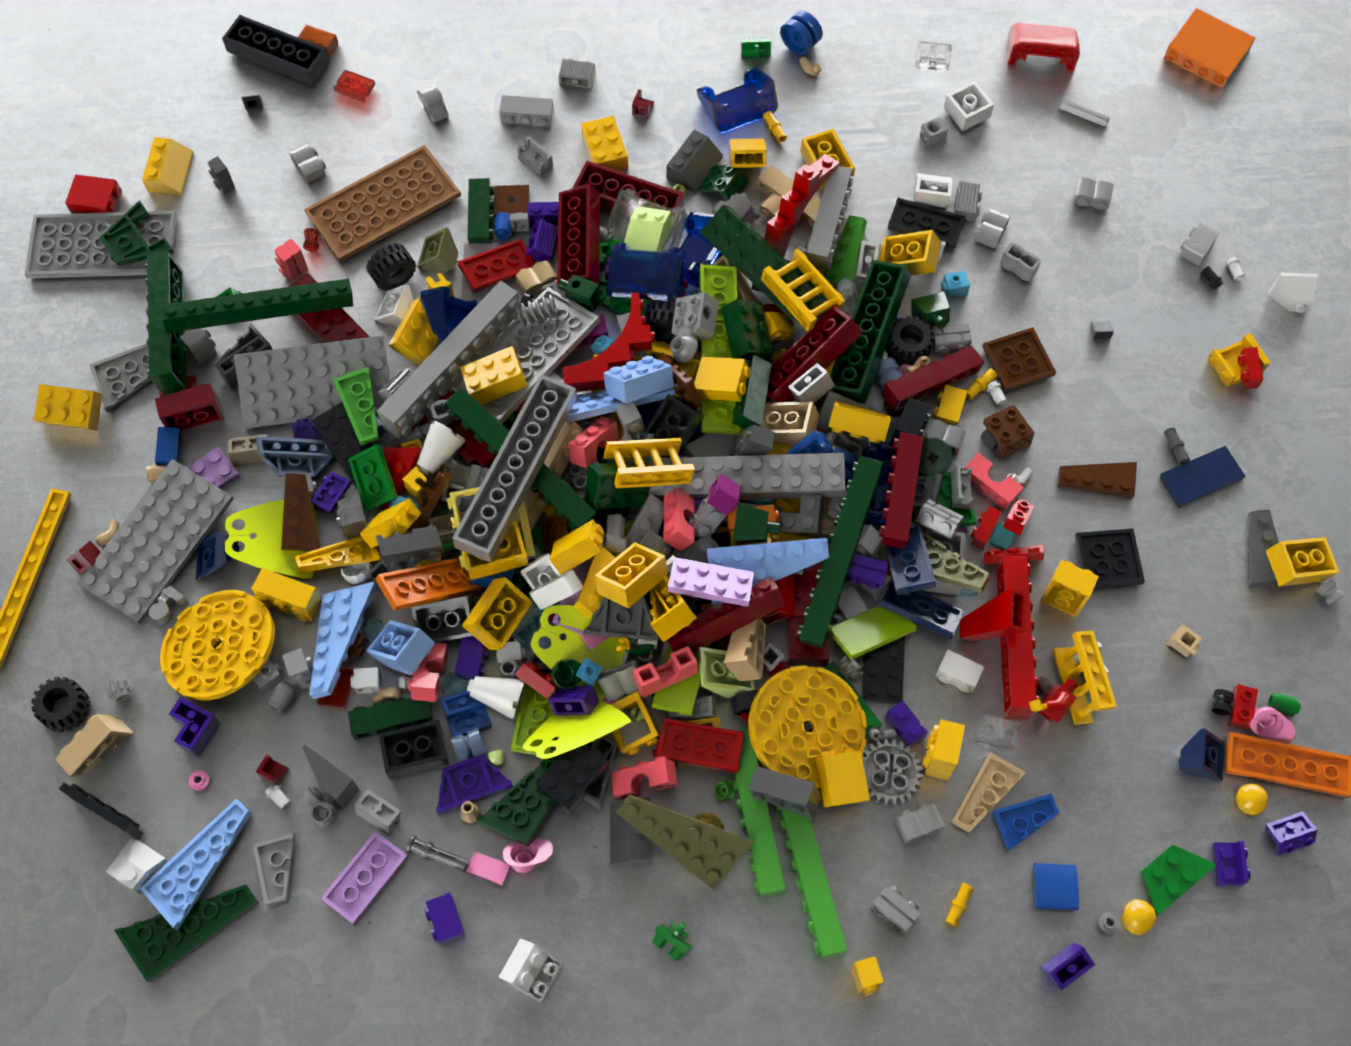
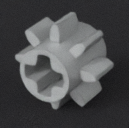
(851, 668)
(119, 689)

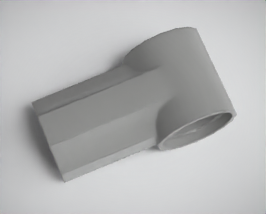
(614, 537)

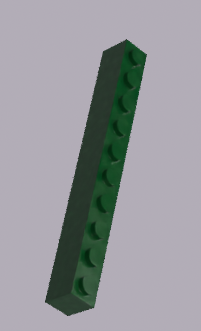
(256, 305)
(546, 483)
(841, 552)

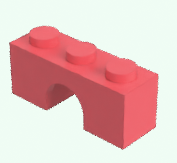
(584, 447)
(1002, 493)
(677, 530)
(678, 668)
(426, 684)
(628, 779)

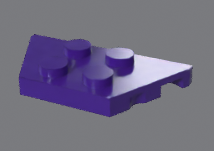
(469, 782)

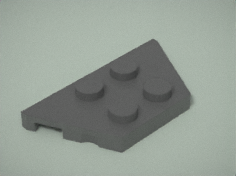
(619, 621)

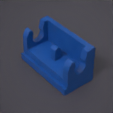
(812, 444)
(166, 445)

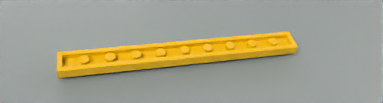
(30, 567)

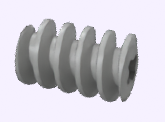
(537, 311)

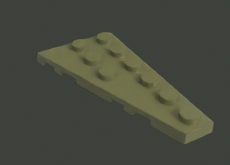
(947, 566)
(691, 842)

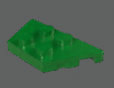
(1173, 875)

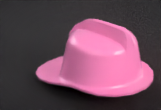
(1272, 725)
(524, 858)

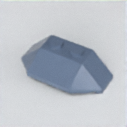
(293, 455)

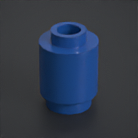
(502, 226)

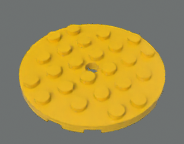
(210, 673)
(798, 697)

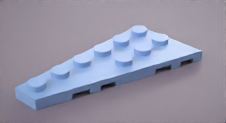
(600, 403)
(337, 629)
(184, 877)

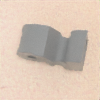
(161, 611)

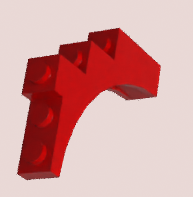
(792, 204)
(634, 338)

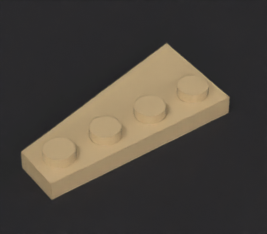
(988, 788)

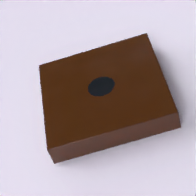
(511, 199)

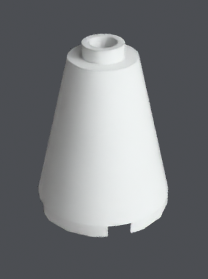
(438, 447)
(497, 693)

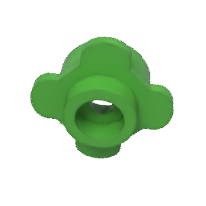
(719, 790)

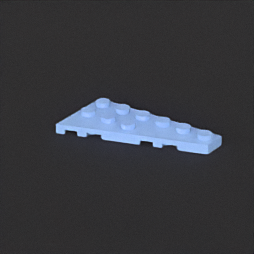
(770, 559)

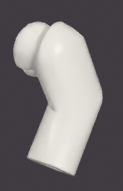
(1023, 477)

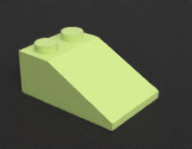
(648, 229)
(716, 675)

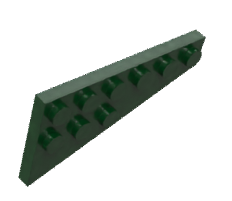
(522, 809)
(158, 946)

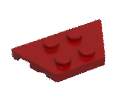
(400, 463)

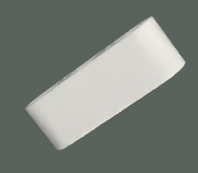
(556, 589)

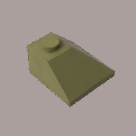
(438, 252)

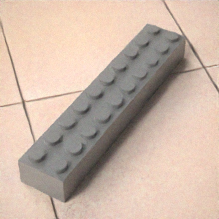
(443, 365)
(515, 468)
(764, 475)

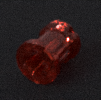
(311, 238)

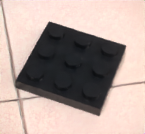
(1111, 556)

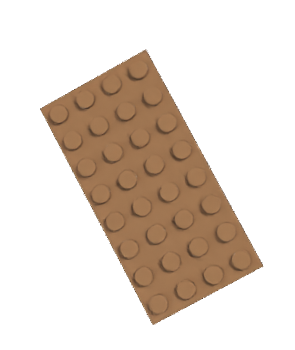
(382, 203)

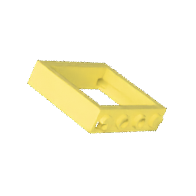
(456, 520)

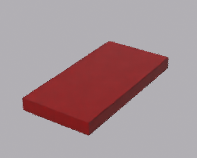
(495, 265)
(701, 745)

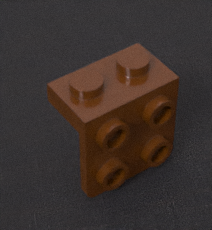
(1009, 431)

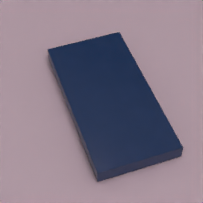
(1202, 476)
(911, 565)
(923, 610)

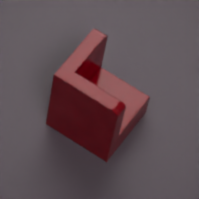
(640, 106)
(84, 557)
(272, 771)

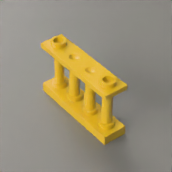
(796, 304)
(652, 475)
(1094, 672)

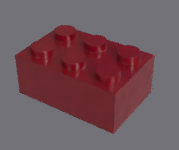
(190, 408)

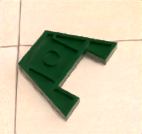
(127, 243)

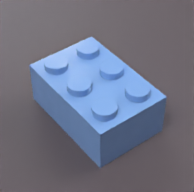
(638, 379)
(400, 647)

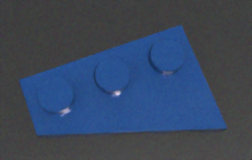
(1024, 818)

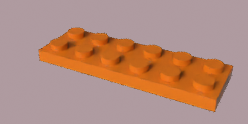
(426, 584)
(1288, 764)

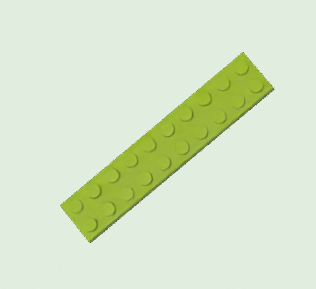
(722, 285)

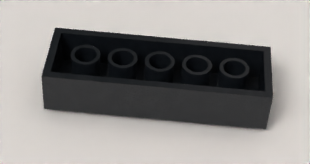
(276, 50)

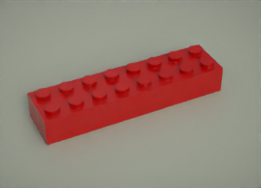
(1017, 649)

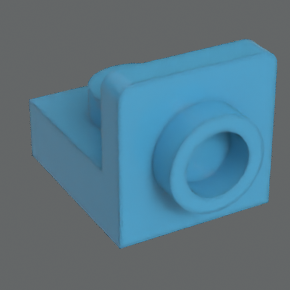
(588, 672)

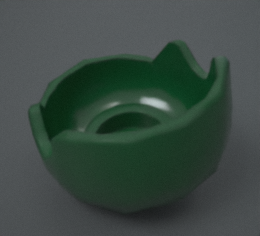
(564, 673)

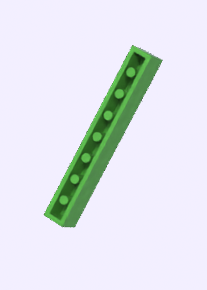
(758, 826)
(812, 884)

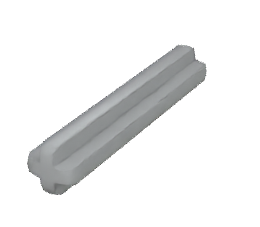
(1084, 112)

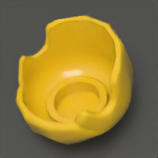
(1251, 799)
(1138, 917)

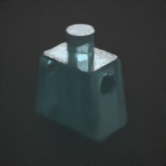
(528, 625)

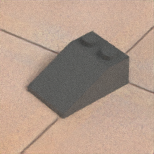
(335, 784)

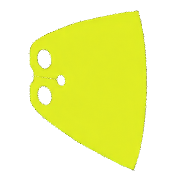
(265, 549)
(573, 646)
(575, 730)

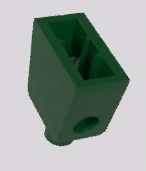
(581, 292)
(932, 309)
(752, 524)

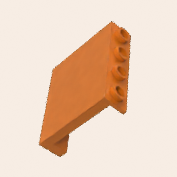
(1209, 47)

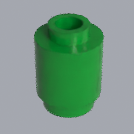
(1284, 704)

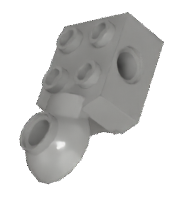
(692, 322)

